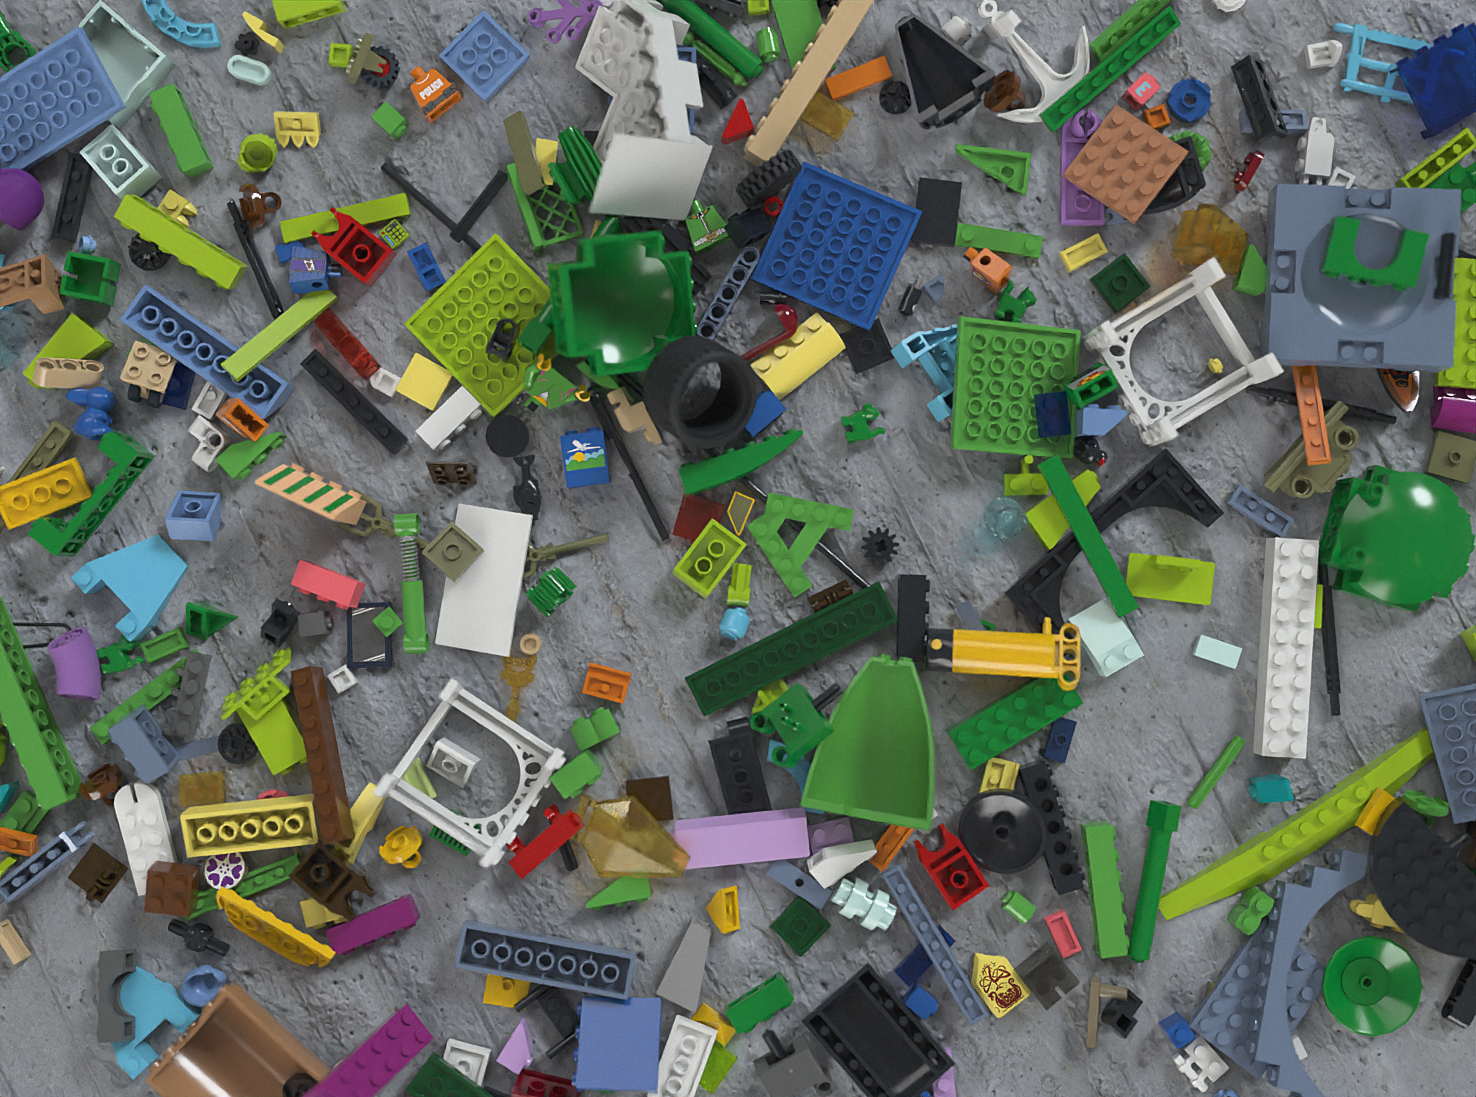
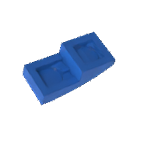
(426, 266)

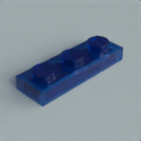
(918, 960)

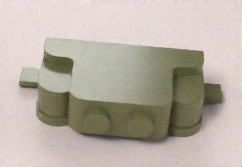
(1301, 481)

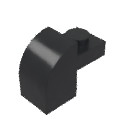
(280, 623)
(1119, 1014)

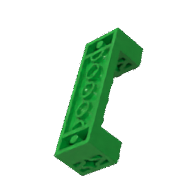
(69, 537)

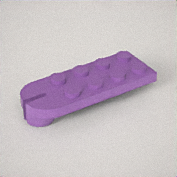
(1076, 205)

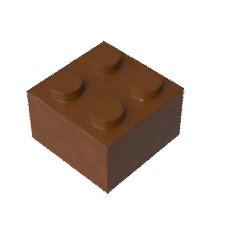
(172, 888)

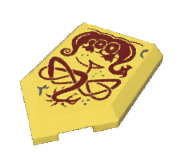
(997, 983)

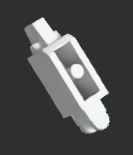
(1315, 153)

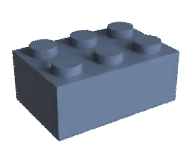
(144, 744)

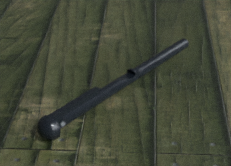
(611, 432)

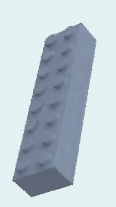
(545, 959)

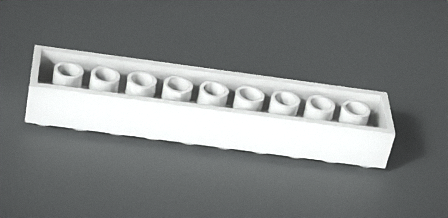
(1286, 647)

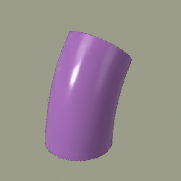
(76, 665)

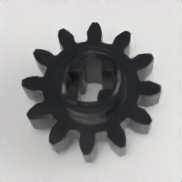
(887, 543)

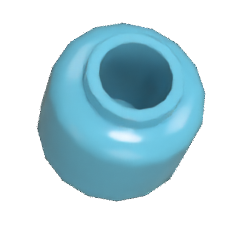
(734, 623)

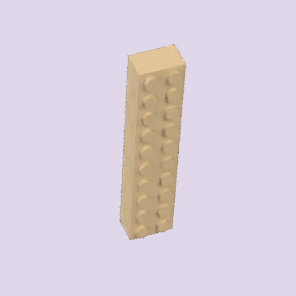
(806, 80)

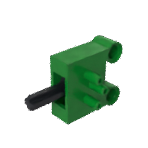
(797, 720)

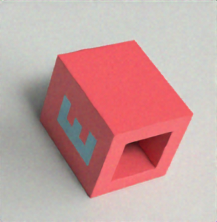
(1141, 91)

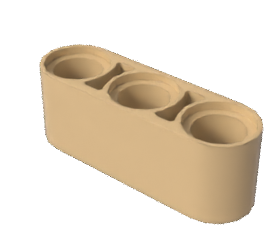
(67, 373)

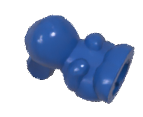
(95, 420)

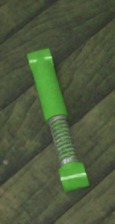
(416, 636)

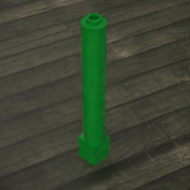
(716, 36)
(541, 327)
(1162, 820)

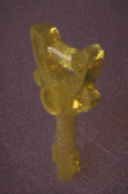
(517, 680)

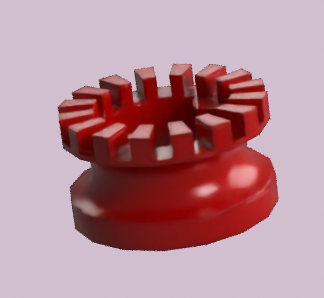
(769, 201)

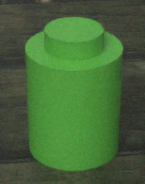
(1017, 906)

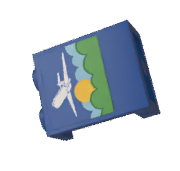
(585, 458)

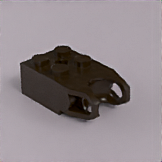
(337, 885)

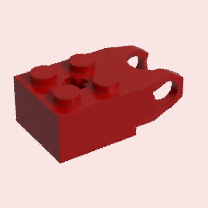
(349, 244)
(947, 861)

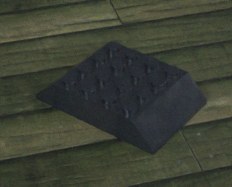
(878, 1038)

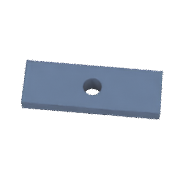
(810, 889)

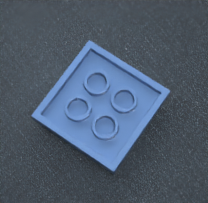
(484, 56)

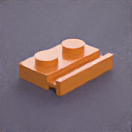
(606, 682)

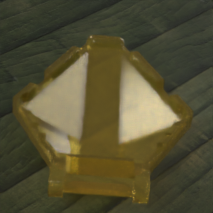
(628, 840)

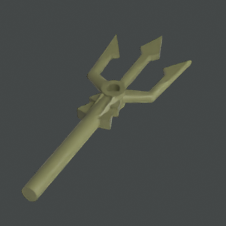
(378, 522)
(550, 551)

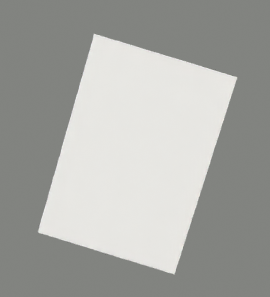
(650, 177)

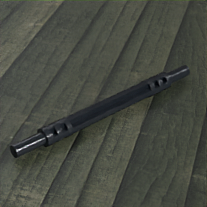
(256, 262)
(1290, 398)
(1329, 642)

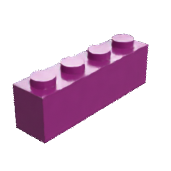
(373, 924)

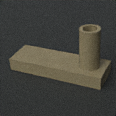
(1104, 991)

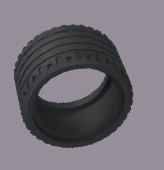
(731, 406)

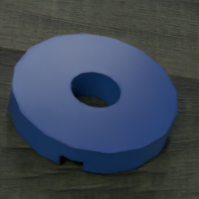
(1180, 109)

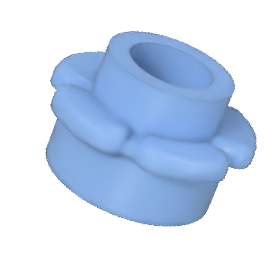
(86, 245)

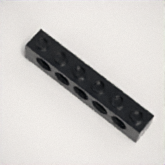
(1062, 881)

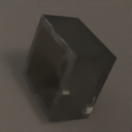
(1045, 972)

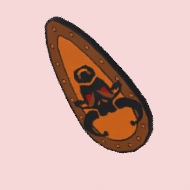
(1400, 387)

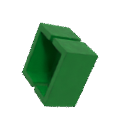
(93, 280)

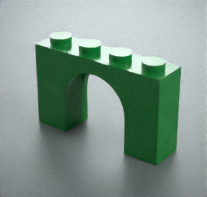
(1400, 273)

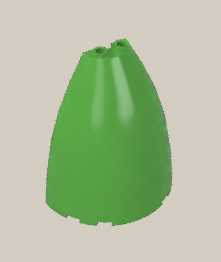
(880, 750)

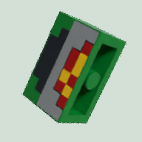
(1090, 385)

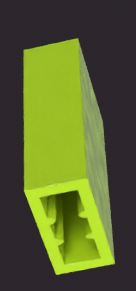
(277, 736)

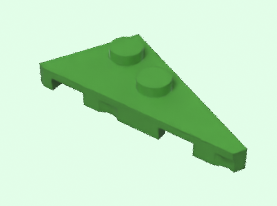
(1004, 165)

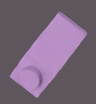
(518, 1049)

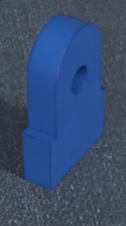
(284, 250)

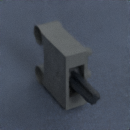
(791, 1068)

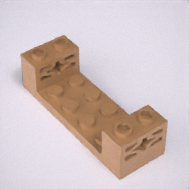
(35, 280)

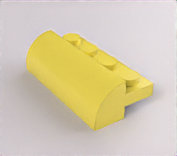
(799, 356)

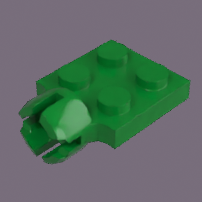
(1458, 178)

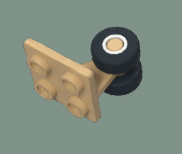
(148, 373)

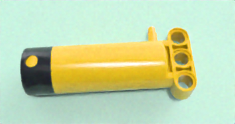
(1006, 653)

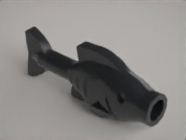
(527, 494)

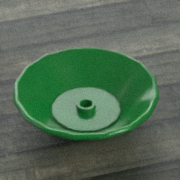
(1388, 996)

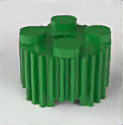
(551, 591)

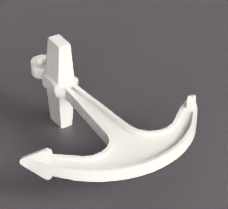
(1052, 84)

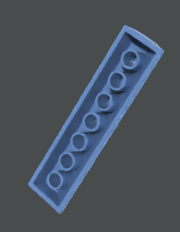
(203, 351)

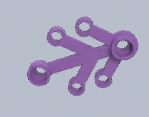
(567, 15)

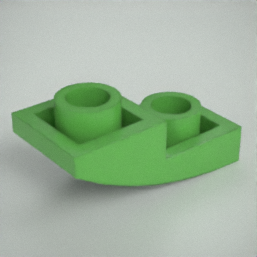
(608, 381)

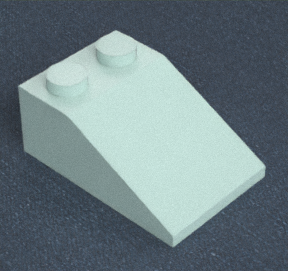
(120, 163)
(1106, 638)

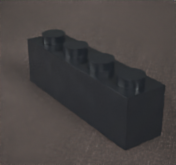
(911, 616)

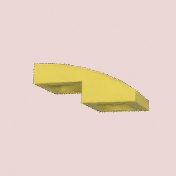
(262, 30)

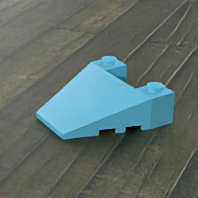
(937, 355)
(141, 578)
(151, 1004)

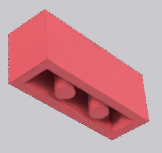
(328, 584)

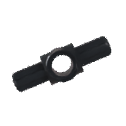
(198, 937)

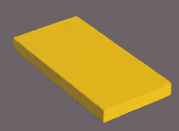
(43, 493)

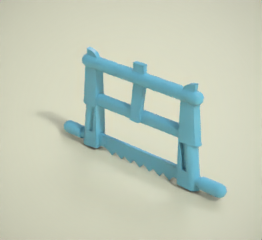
(1355, 59)

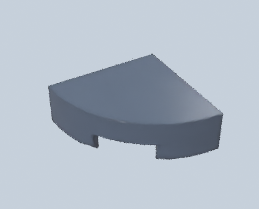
(935, 288)

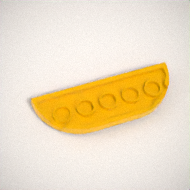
(271, 931)

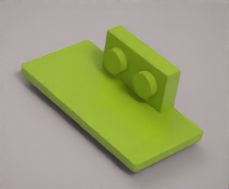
(1170, 578)
(260, 691)

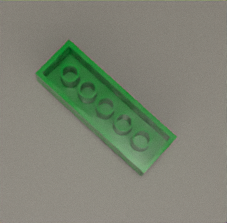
(1011, 719)

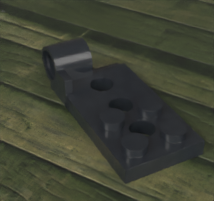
(740, 739)

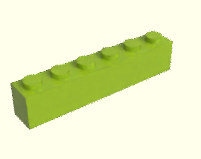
(180, 241)

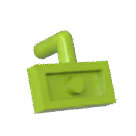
(1024, 483)

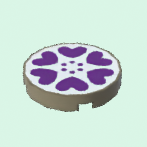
(226, 870)

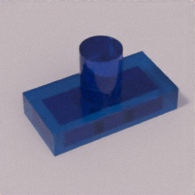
(179, 387)

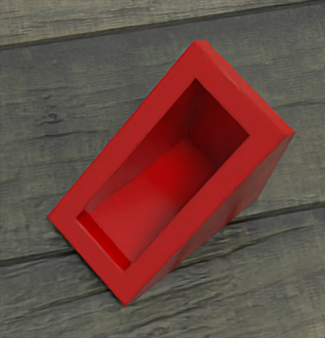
(739, 125)

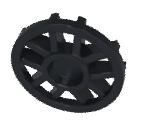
(149, 251)
(237, 744)

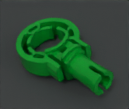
(15, 40)

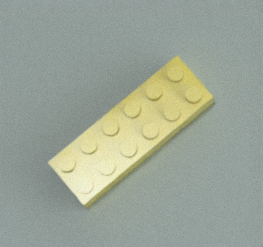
(250, 825)

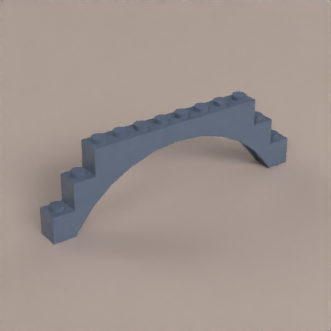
(1291, 912)

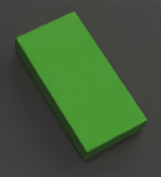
(164, 645)

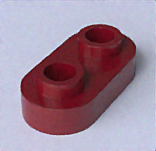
(1251, 163)

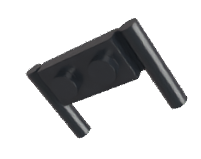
(557, 1011)

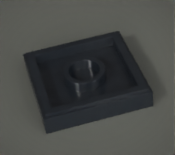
(867, 348)

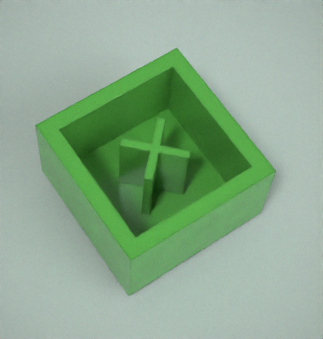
(576, 773)

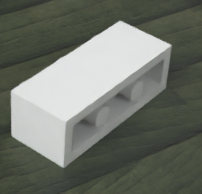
(450, 419)

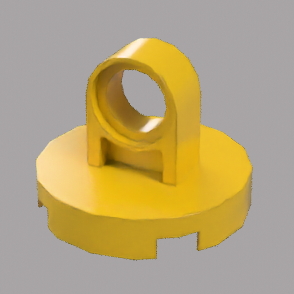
(401, 845)

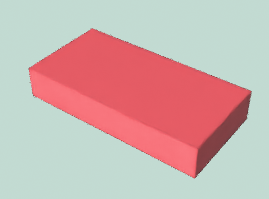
(1062, 933)

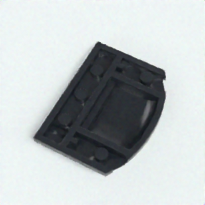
(1183, 183)

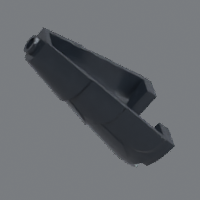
(939, 73)

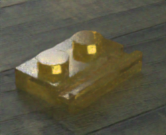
(827, 116)
(202, 788)

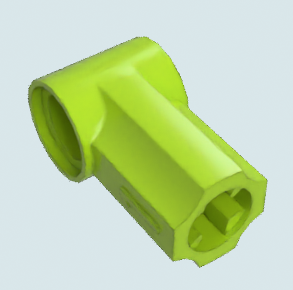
(739, 589)

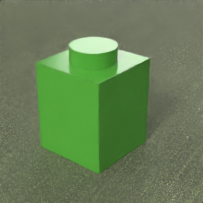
(390, 121)

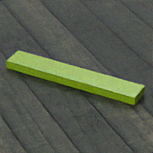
(365, 213)
(278, 333)

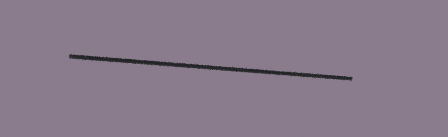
(625, 376)

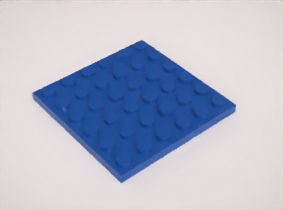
(836, 246)

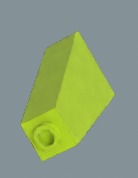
(72, 341)
(1046, 517)

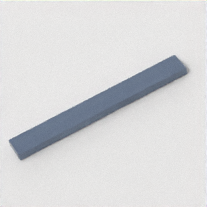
(934, 944)

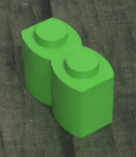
(594, 729)
(1252, 907)

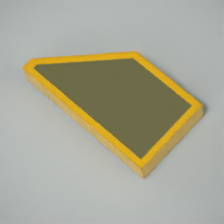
(739, 510)

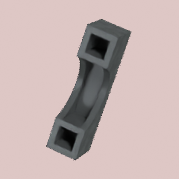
(113, 1020)

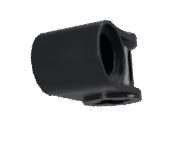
(503, 341)

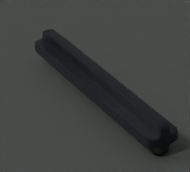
(479, 206)

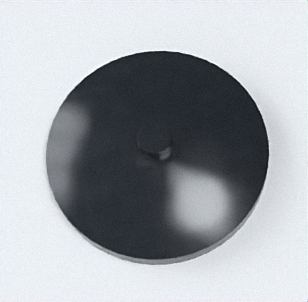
(1003, 831)

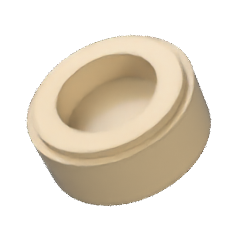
(531, 643)

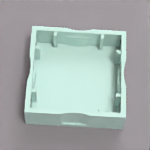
(128, 58)

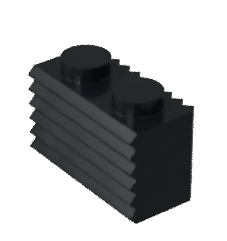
(748, 227)

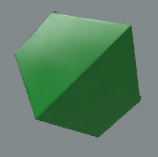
(205, 620)

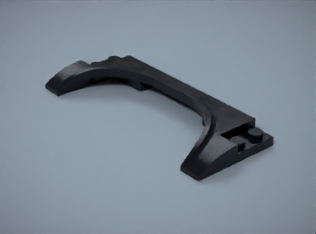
(1156, 484)

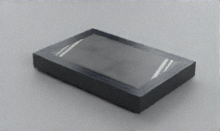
(365, 642)

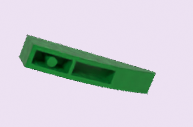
(733, 464)

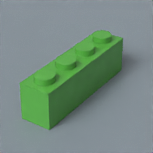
(181, 131)

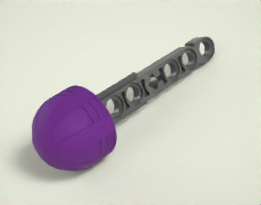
(19, 198)

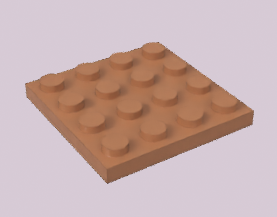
(1125, 164)

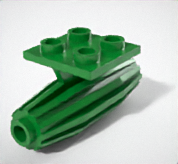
(582, 168)

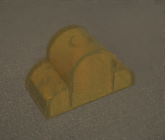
(1209, 234)

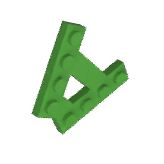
(789, 561)

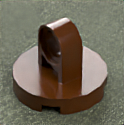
(1003, 92)
(254, 205)
(101, 782)

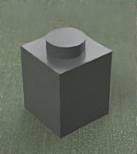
(315, 623)

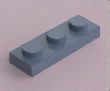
(1294, 121)
(1260, 511)

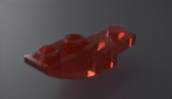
(347, 344)

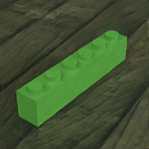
(1104, 889)

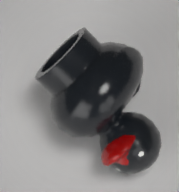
(1089, 451)

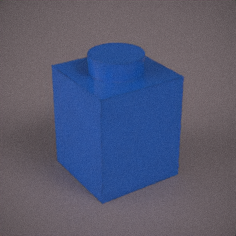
(920, 1001)
(1177, 1030)

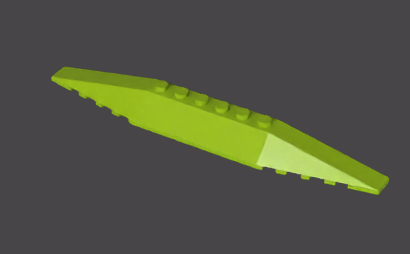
(1301, 833)

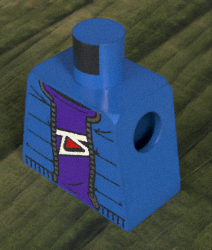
(311, 270)

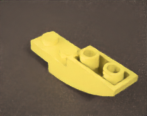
(363, 816)

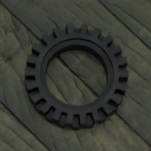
(768, 178)

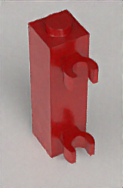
(546, 843)

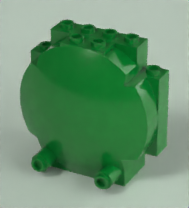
(621, 301)
(1395, 538)

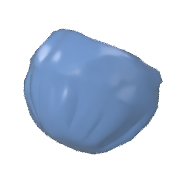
(202, 985)

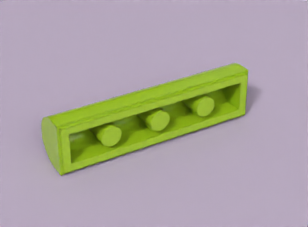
(1439, 161)

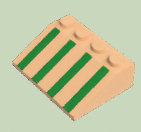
(314, 493)

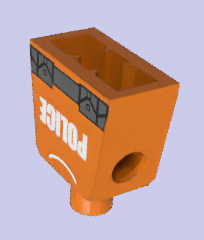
(433, 92)
(239, 416)

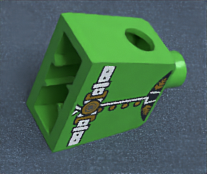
(705, 228)

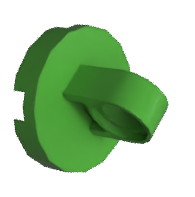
(1426, 806)

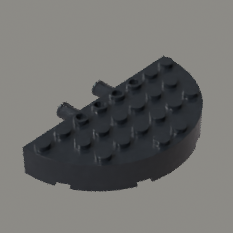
(1424, 882)

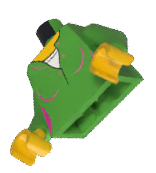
(550, 386)

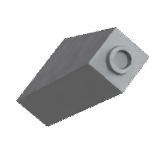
(685, 970)

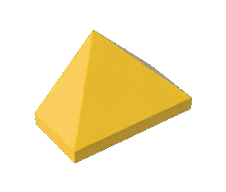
(725, 909)
(711, 1018)

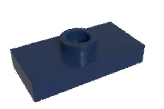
(1059, 739)

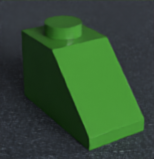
(1251, 274)

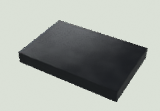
(940, 209)

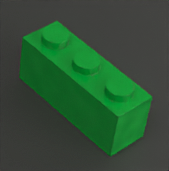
(759, 1003)

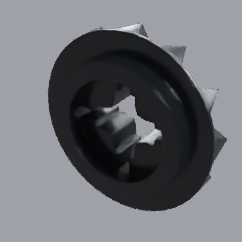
(886, 101)

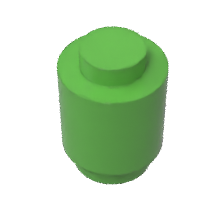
(768, 45)

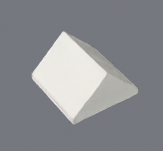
(452, 762)

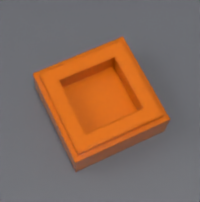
(1156, 117)

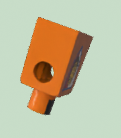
(988, 269)

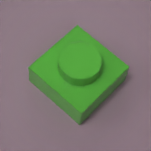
(388, 621)

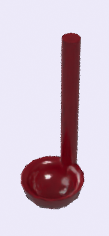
(790, 322)

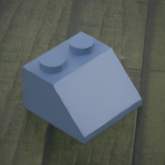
(194, 516)

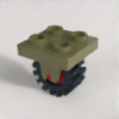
(376, 65)

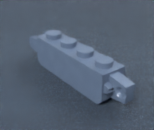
(43, 863)

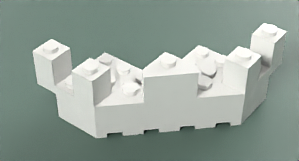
(638, 64)

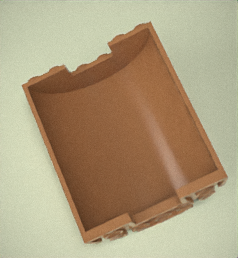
(233, 1053)

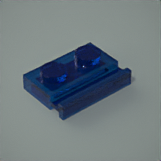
(1052, 414)

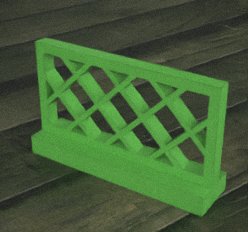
(530, 218)

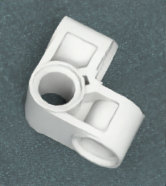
(207, 433)

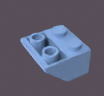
(1097, 422)

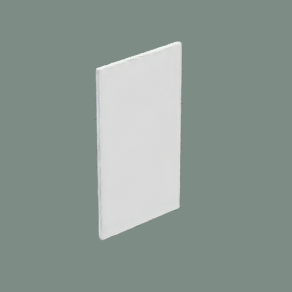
(483, 602)

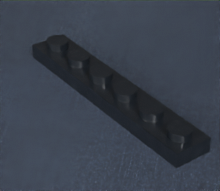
(354, 401)

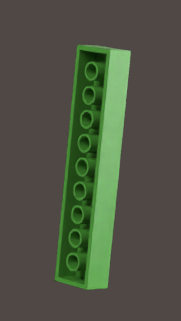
(33, 724)

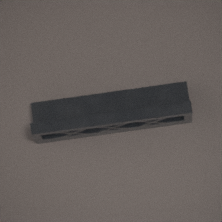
(1258, 99)

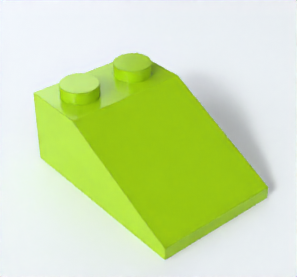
(708, 558)

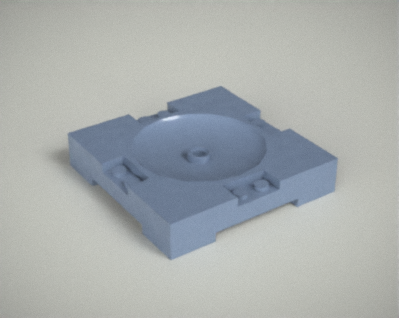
(1348, 322)

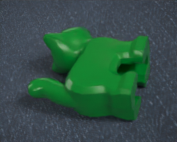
(1010, 305)
(859, 424)
(118, 656)

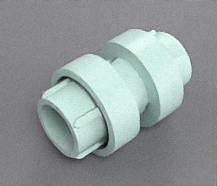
(870, 907)

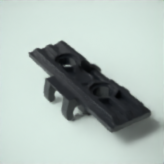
(673, 242)

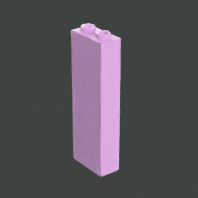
(743, 837)

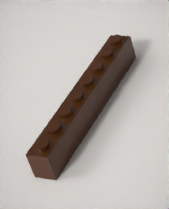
(322, 755)

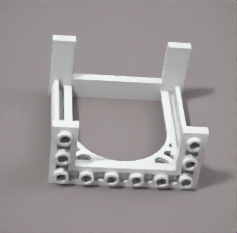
(1164, 428)
(484, 845)

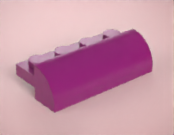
(1454, 409)

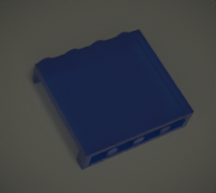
(1442, 79)

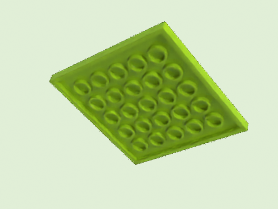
(463, 317)

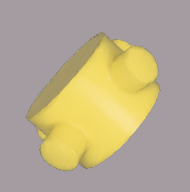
(1215, 365)

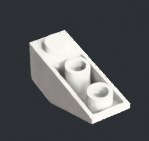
(838, 860)

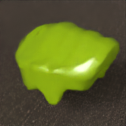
(257, 153)

